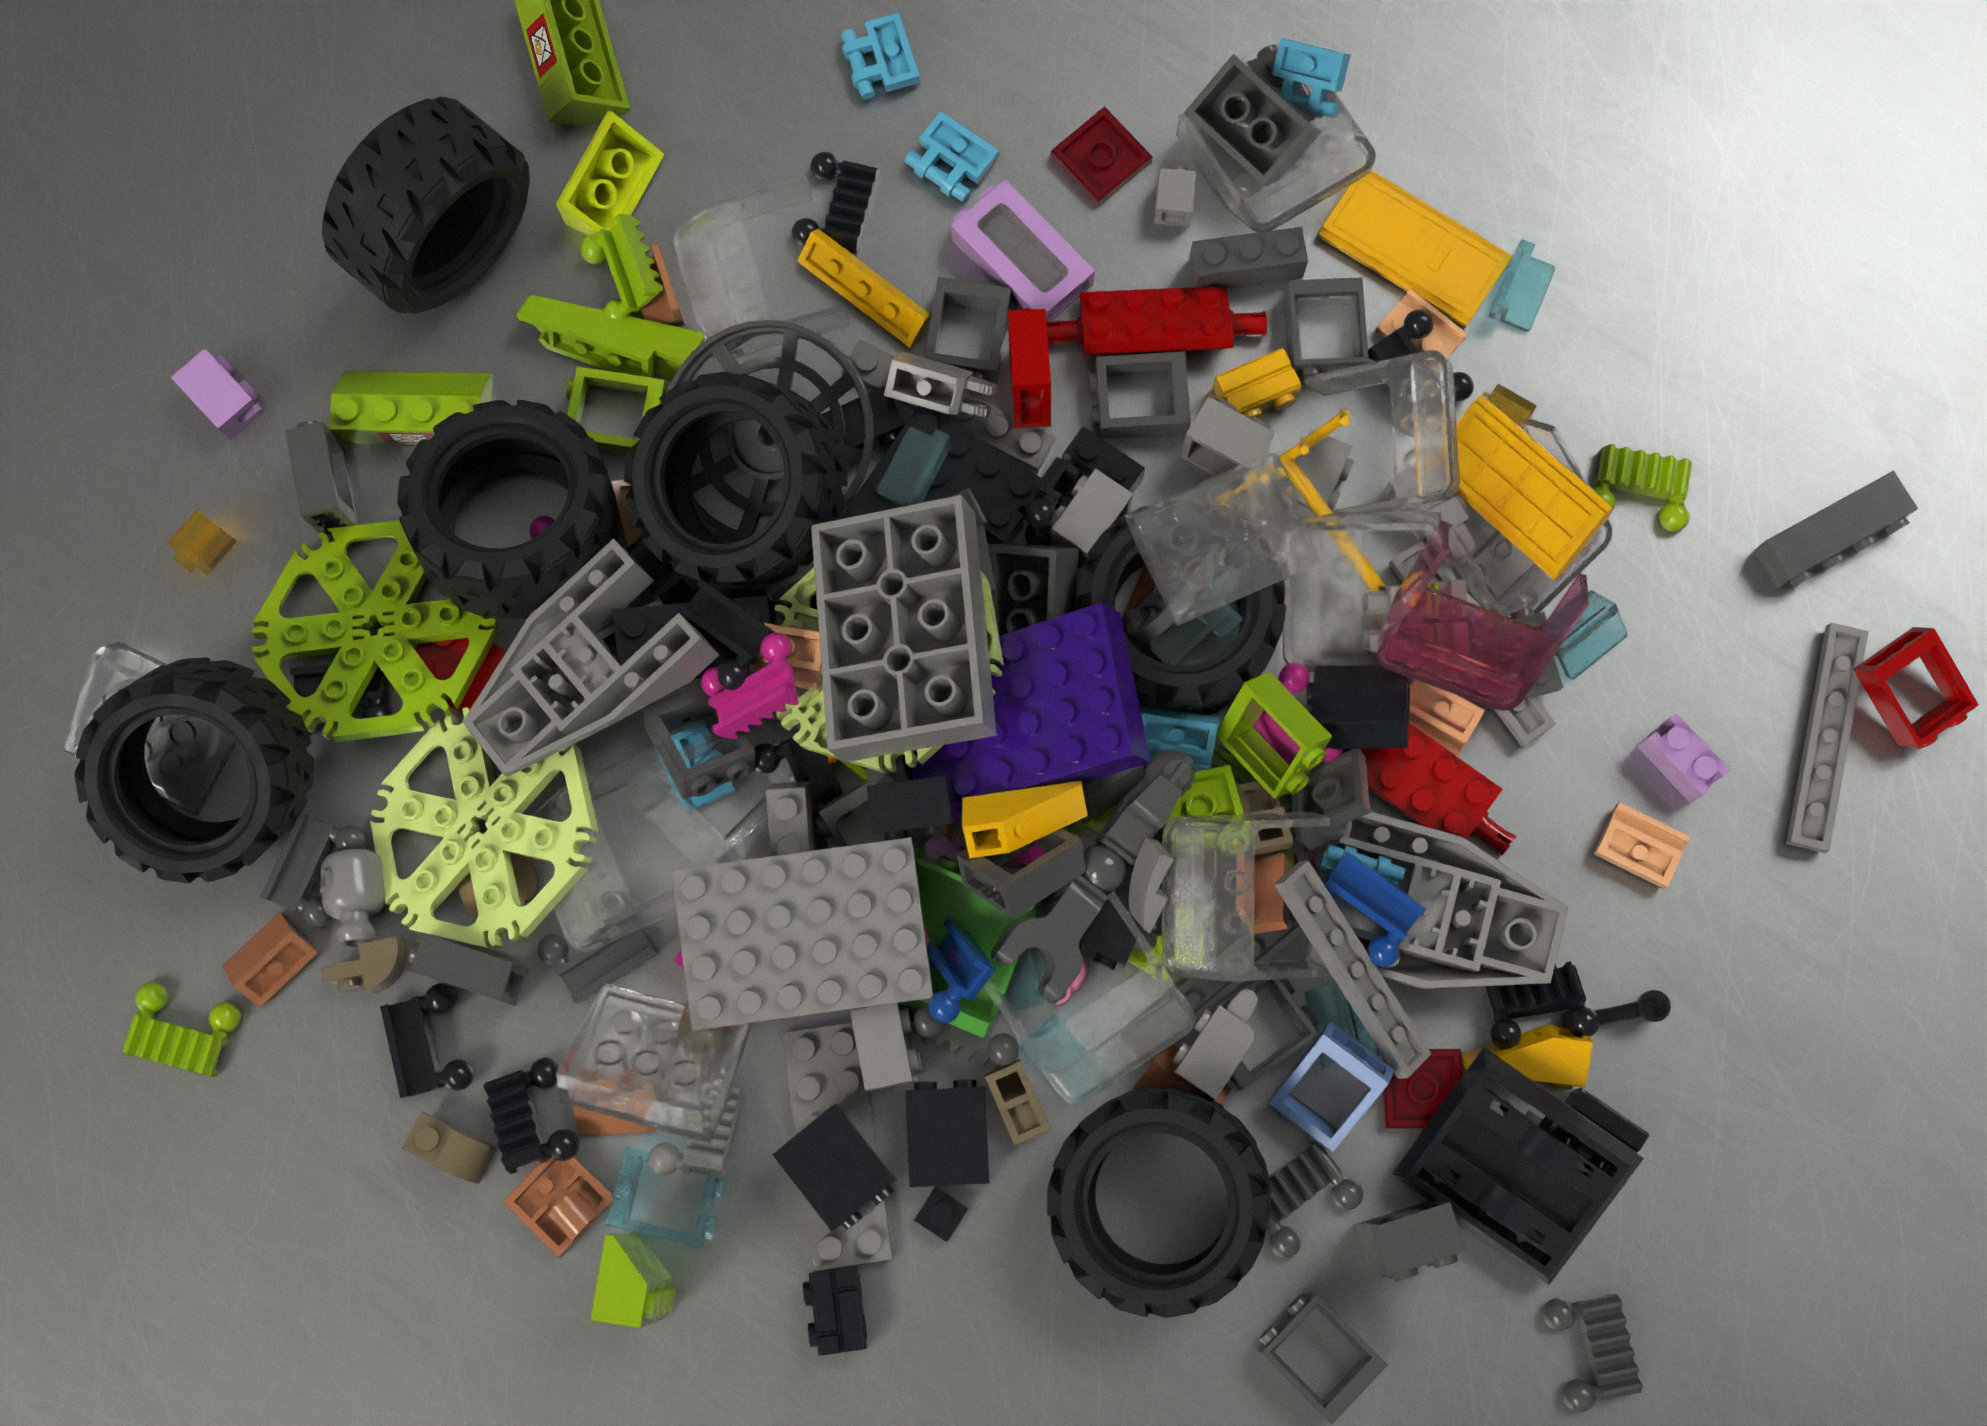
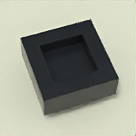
(941, 1214)

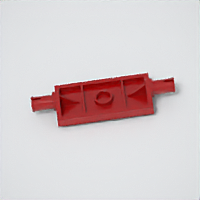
(1156, 321)
(1436, 789)

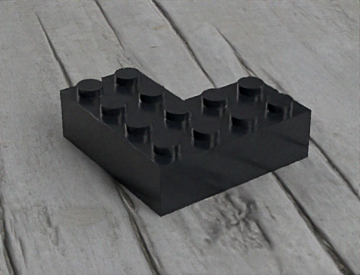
(995, 479)

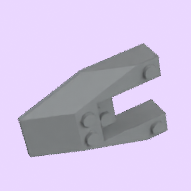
(564, 681)
(1479, 915)

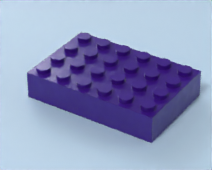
(1059, 710)

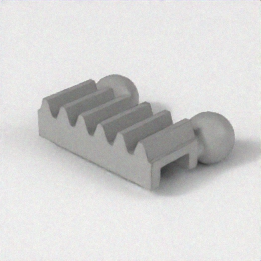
(700, 1155)

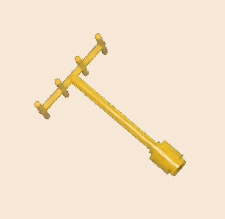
(1310, 493)

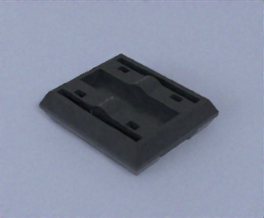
(1516, 1166)

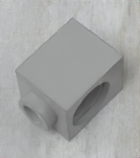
(1175, 196)

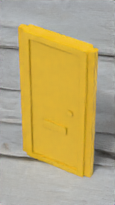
(1415, 246)
(1525, 489)

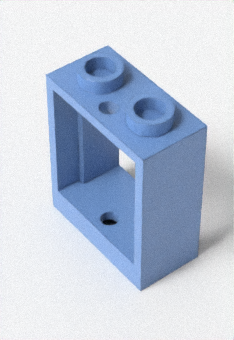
(1353, 1058)

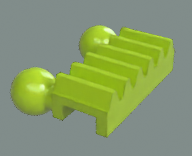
(627, 264)
(1646, 476)
(177, 1044)

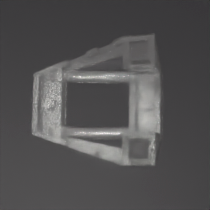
(683, 824)

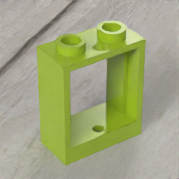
(577, 390)
(1255, 753)

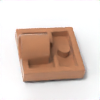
(560, 1202)

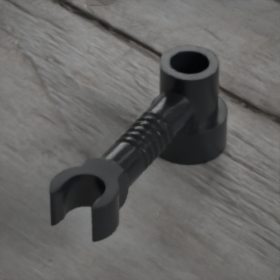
(1635, 1009)

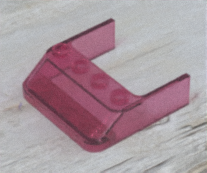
(1467, 645)

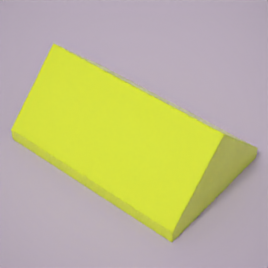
(608, 177)

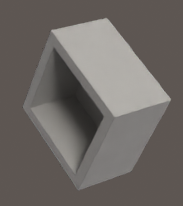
(1224, 438)
(1095, 507)
(886, 1046)

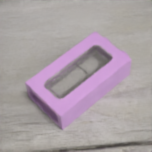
(1021, 251)

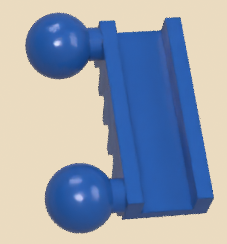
(1379, 901)
(963, 969)

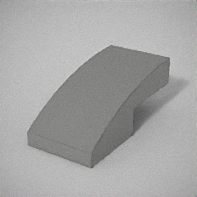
(1145, 895)

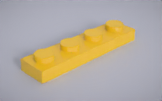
(864, 288)

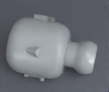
(352, 892)

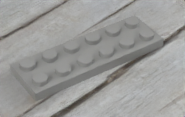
(822, 1072)

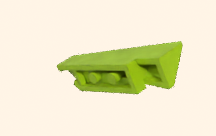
(611, 344)

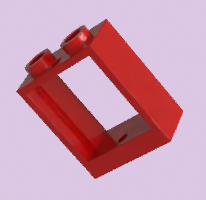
(1029, 368)
(1895, 656)

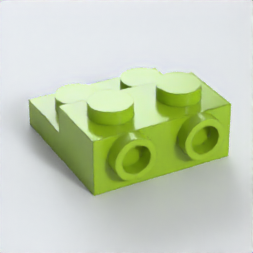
(1210, 794)

